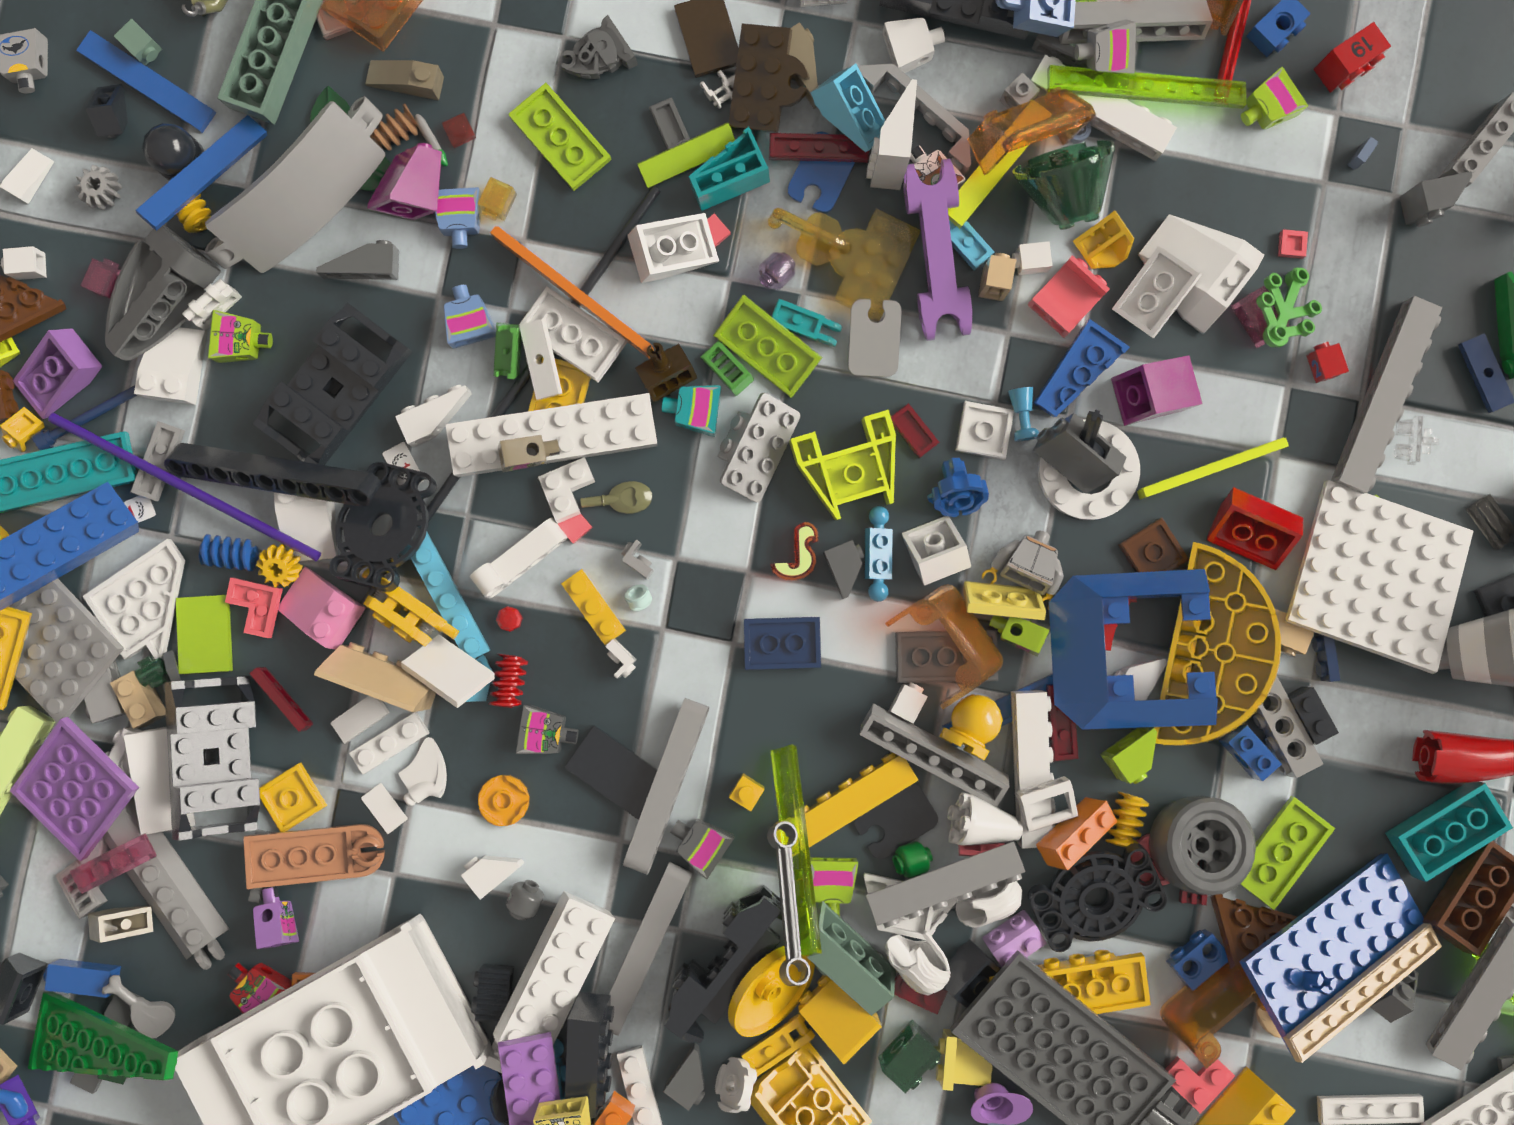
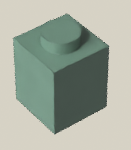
(138, 42)

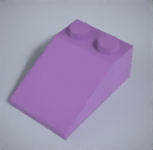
(56, 371)

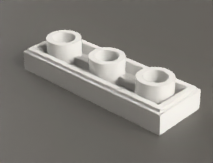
(538, 344)

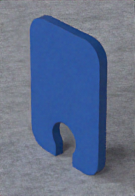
(827, 176)

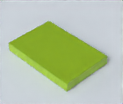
(204, 634)

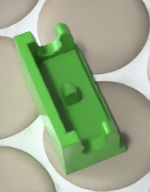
(507, 350)

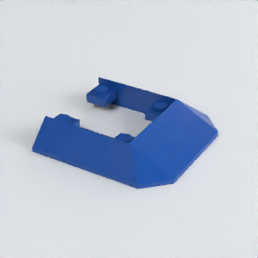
(1079, 651)

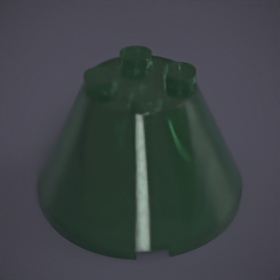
(1068, 181)

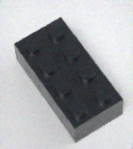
(588, 1049)

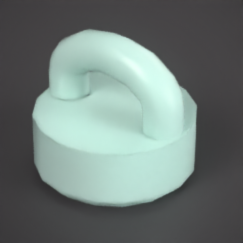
(638, 597)

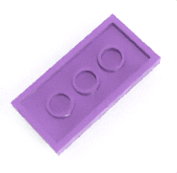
(528, 1075)

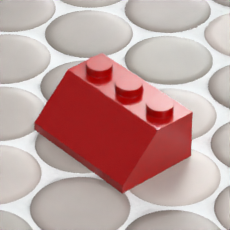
(1255, 529)

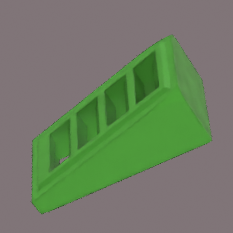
(744, 377)

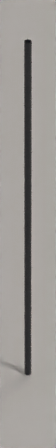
(525, 374)

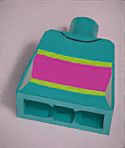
(695, 408)

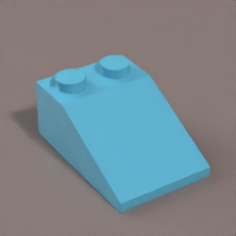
(850, 106)

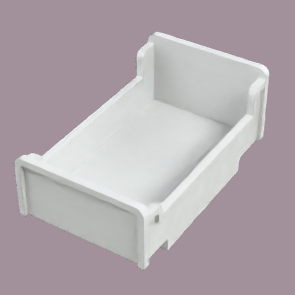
(341, 1042)

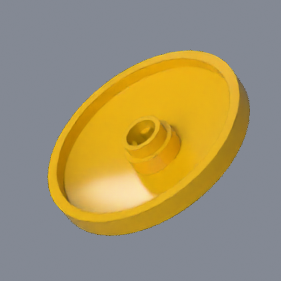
(763, 998)

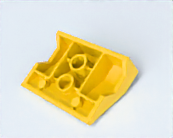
(805, 1093)

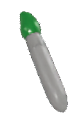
(429, 137)

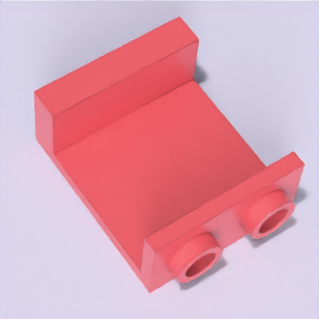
(1069, 296)

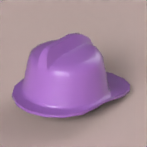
(999, 1106)

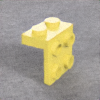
(960, 1063)

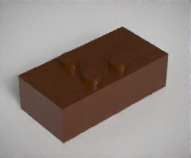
(1474, 899)

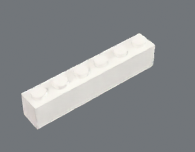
(1119, 118)
(1032, 756)

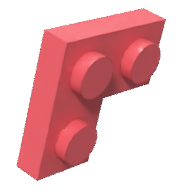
(262, 604)
(1202, 1087)

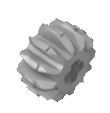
(92, 180)

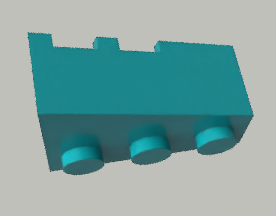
(730, 173)

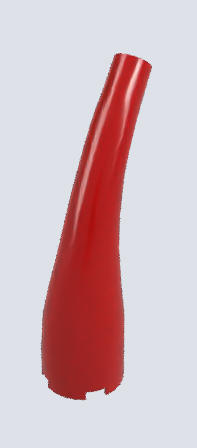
(1462, 757)

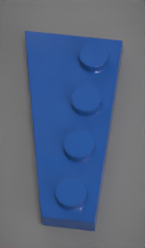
(1083, 362)

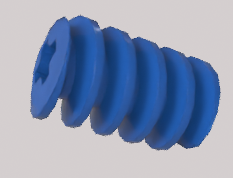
(228, 554)

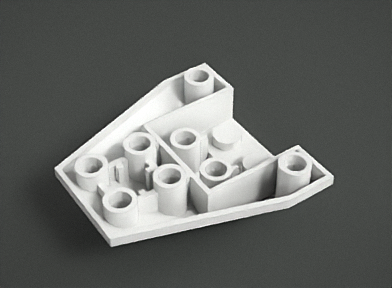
(1220, 258)

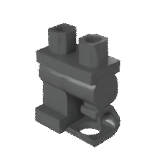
(1163, 1113)

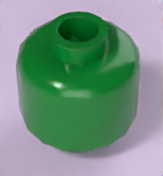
(912, 859)

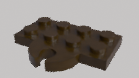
(764, 78)

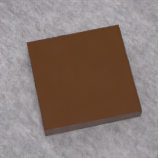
(1154, 549)

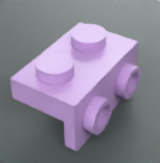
(1013, 935)

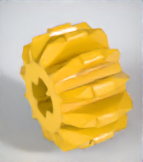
(279, 565)

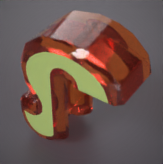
(804, 555)

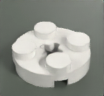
(735, 1085)

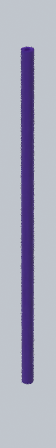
(184, 486)

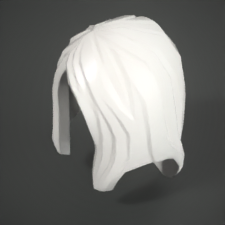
(990, 905)
(919, 963)

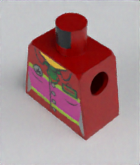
(256, 985)

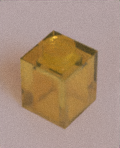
(497, 199)

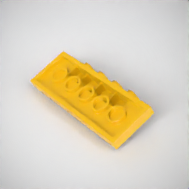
(1102, 980)

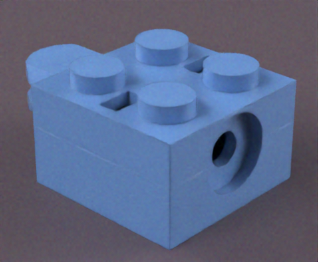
(1041, 16)

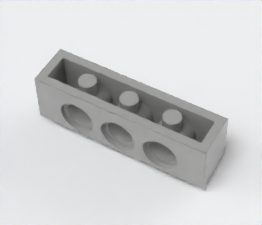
(1484, 141)
(1305, 756)

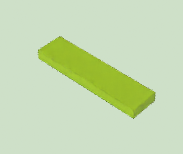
(685, 155)

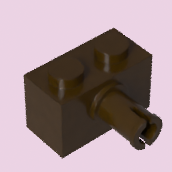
(665, 371)

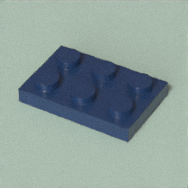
(782, 643)

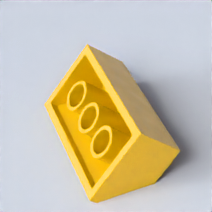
(1248, 1103)

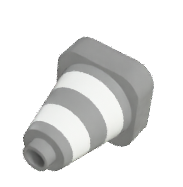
(1481, 650)

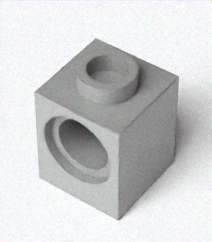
(1019, 92)

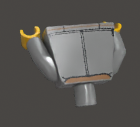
(1030, 565)

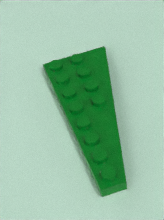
(89, 1043)

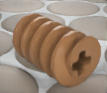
(394, 128)

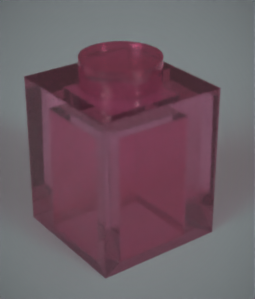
(101, 277)

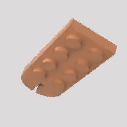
(311, 855)

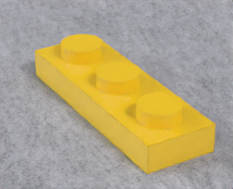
(593, 607)

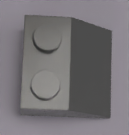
(1432, 198)

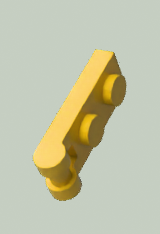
(778, 1045)

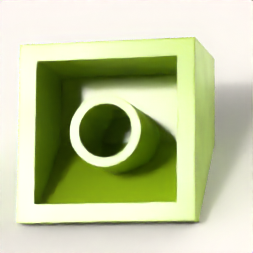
(1132, 755)

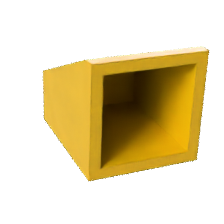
(838, 1018)

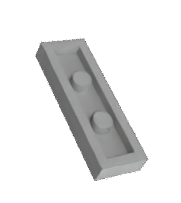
(162, 443)

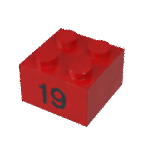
(1353, 58)

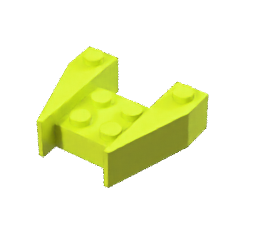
(852, 471)

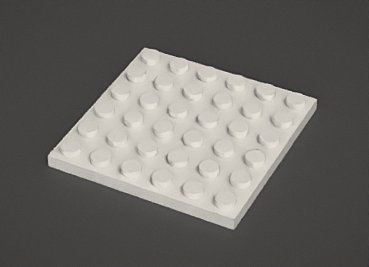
(1379, 576)

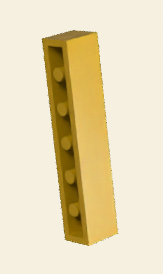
(856, 797)

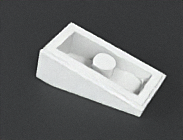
(27, 175)

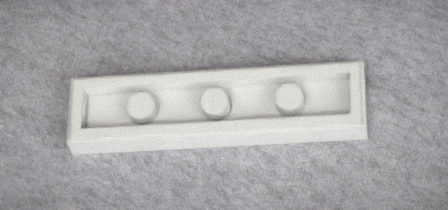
(1370, 1109)

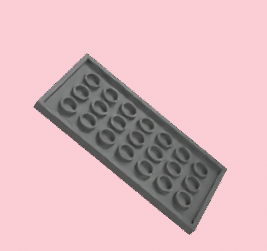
(1060, 1049)

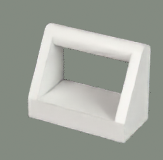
(1042, 792)

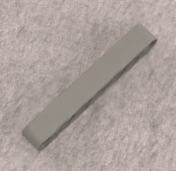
(666, 786)
(647, 942)

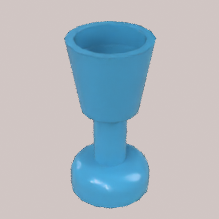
(1022, 403)

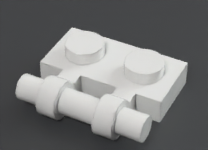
(217, 297)

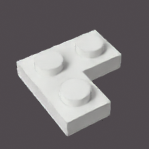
(559, 487)

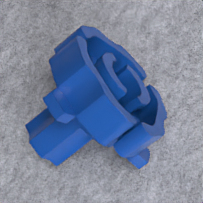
(958, 490)

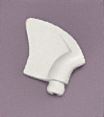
(425, 774)

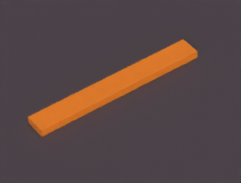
(570, 290)

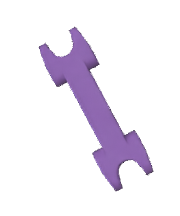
(933, 205)

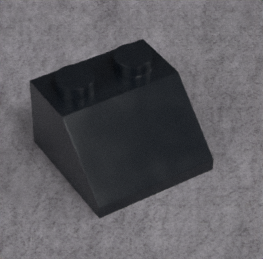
(969, 973)
(18, 985)

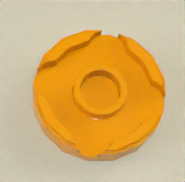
(503, 800)

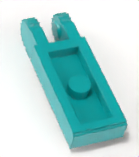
(805, 322)

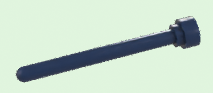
(48, 438)

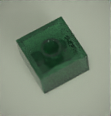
(909, 1057)

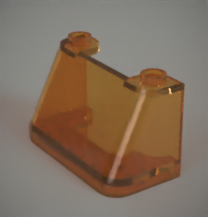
(1202, 1012)

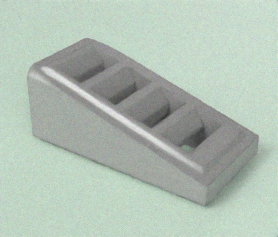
(77, 902)

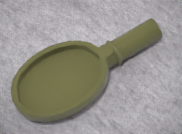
(624, 498)

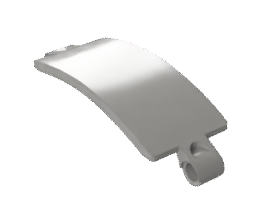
(299, 189)

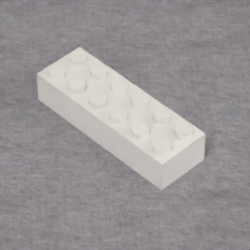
(555, 970)

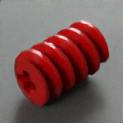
(508, 681)

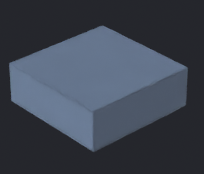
(1363, 153)

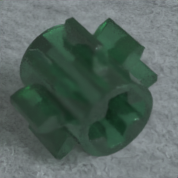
(151, 672)

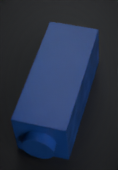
(79, 977)

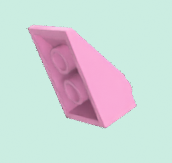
(320, 609)

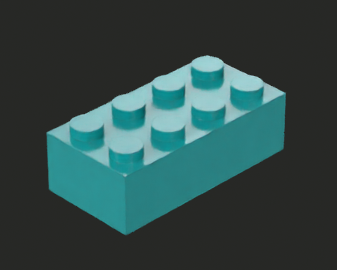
(1449, 830)

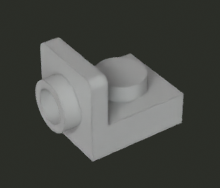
(640, 563)

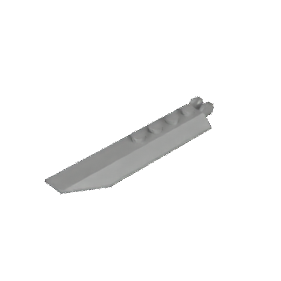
(171, 891)

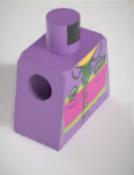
(274, 921)

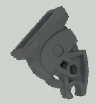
(599, 52)

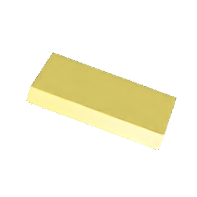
(1003, 600)

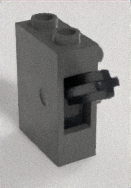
(1080, 451)

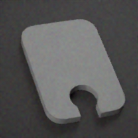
(871, 344)

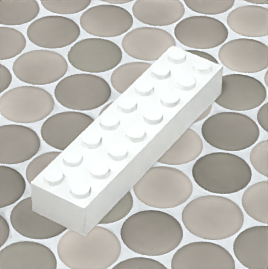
(579, 428)

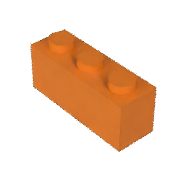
(1075, 836)

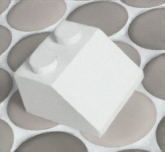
(937, 550)

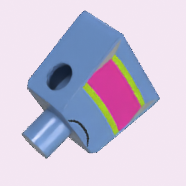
(459, 214)
(467, 319)

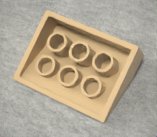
(375, 677)

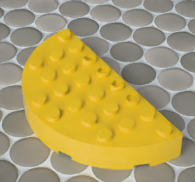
(1236, 644)

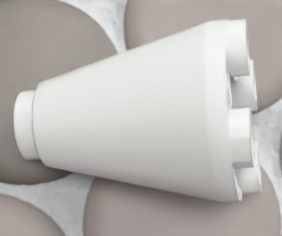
(981, 823)

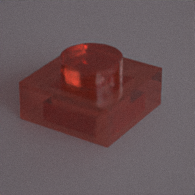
(459, 130)

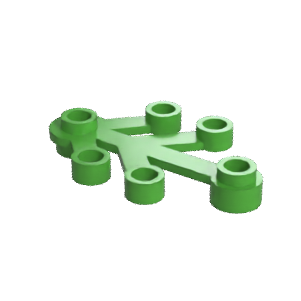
(1276, 332)

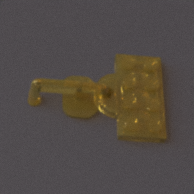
(874, 256)

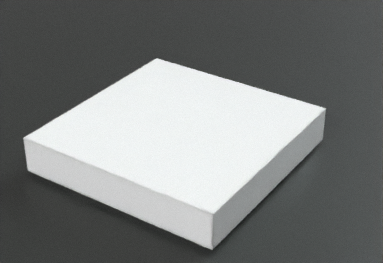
(984, 430)

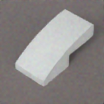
(359, 718)

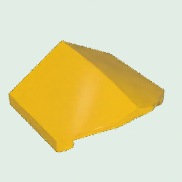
(1106, 242)

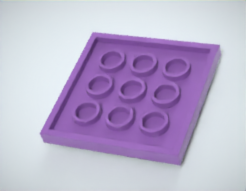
(74, 788)

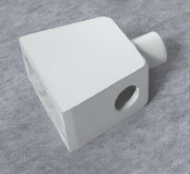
(911, 42)

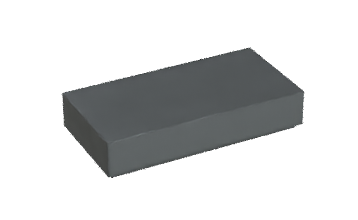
(669, 123)

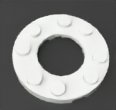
(1097, 505)

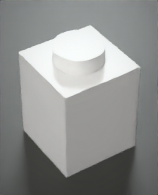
(1033, 258)
(24, 263)
(908, 702)

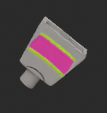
(1110, 47)

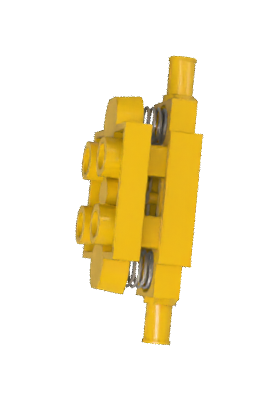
(407, 628)

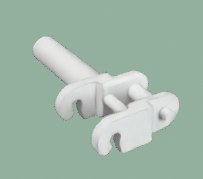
(727, 84)

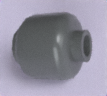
(524, 900)

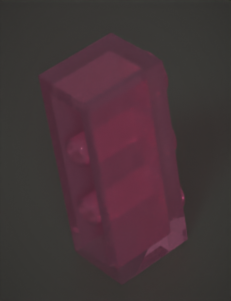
(113, 863)

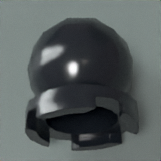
(170, 149)

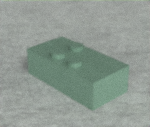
(853, 962)

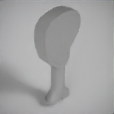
(147, 1017)

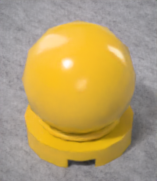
(974, 724)

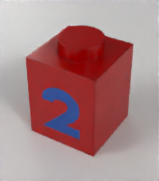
(1327, 362)

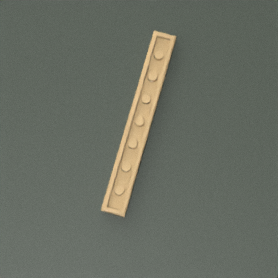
(1362, 993)

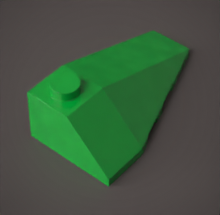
(1505, 318)

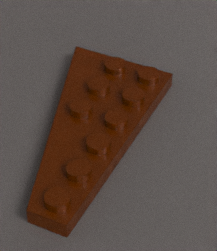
(1245, 926)

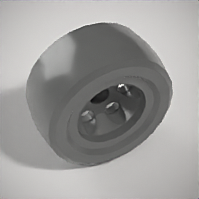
(1174, 848)

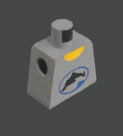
(24, 58)

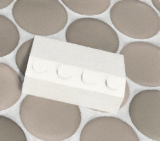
(893, 147)

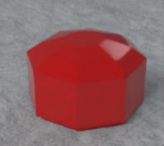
(509, 618)

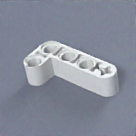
(518, 559)

